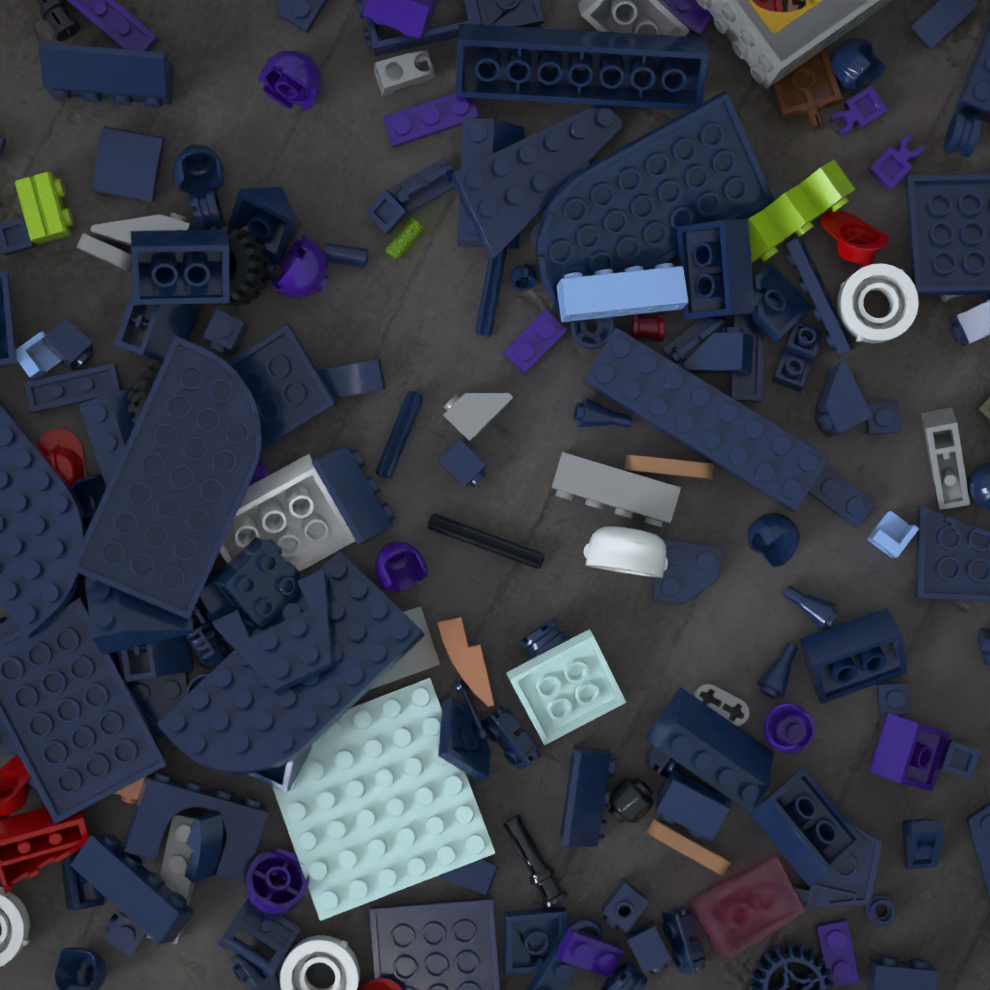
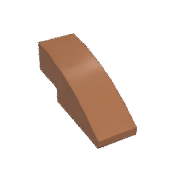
(466, 659)

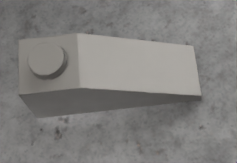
(120, 230)
(946, 458)

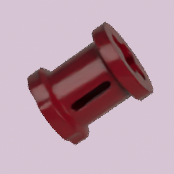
(648, 327)

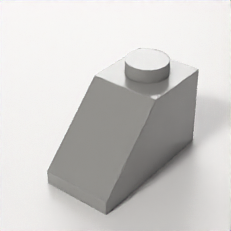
(475, 411)

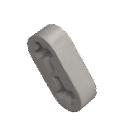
(105, 252)
(725, 698)

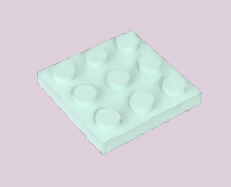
(566, 687)

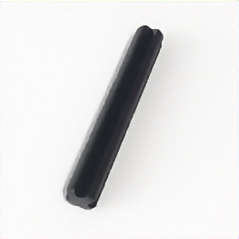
(486, 541)

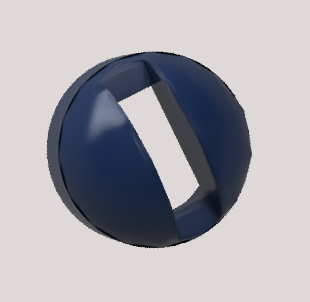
(518, 279)

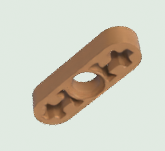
(669, 467)
(689, 847)

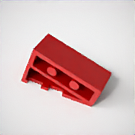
(34, 841)

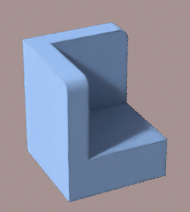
(36, 357)
(892, 534)

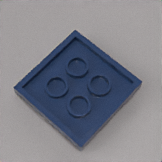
(282, 384)

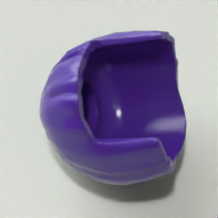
(399, 566)
(788, 728)

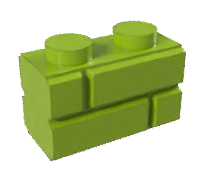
(44, 208)

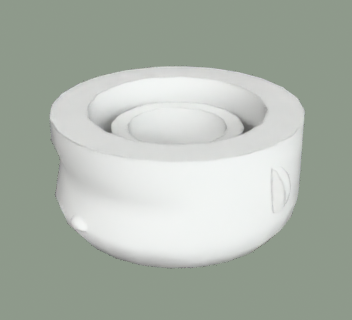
(899, 292)
(627, 552)
(14, 924)
(323, 950)

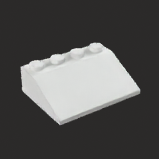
(291, 511)

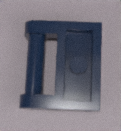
(266, 928)

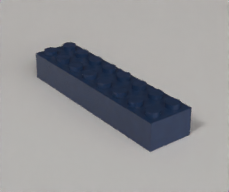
(580, 66)
(705, 420)

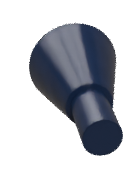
(593, 414)
(818, 610)
(776, 678)

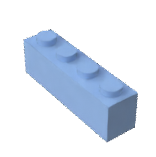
(621, 293)

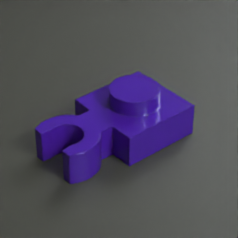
(861, 109)
(894, 165)

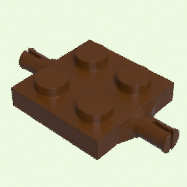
(808, 90)

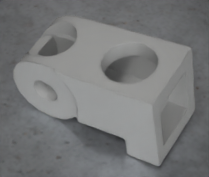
(403, 71)

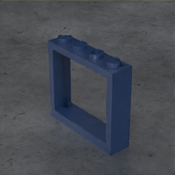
(405, 42)

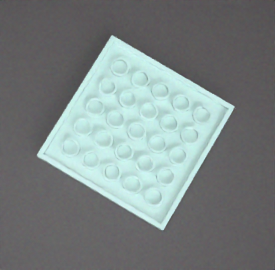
(381, 804)

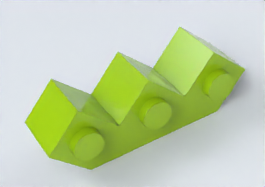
(797, 209)

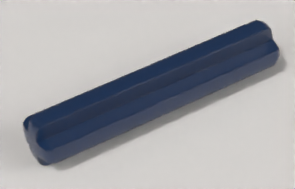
(490, 294)
(399, 434)

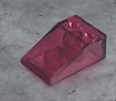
(746, 907)

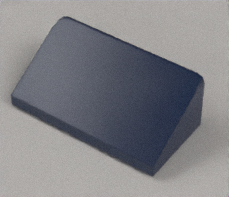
(78, 891)

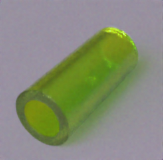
(404, 239)

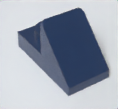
(922, 842)

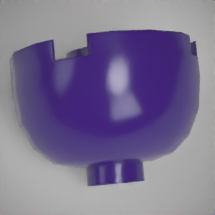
(291, 79)
(302, 270)
(276, 882)

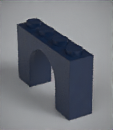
(164, 798)

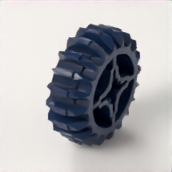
(781, 960)

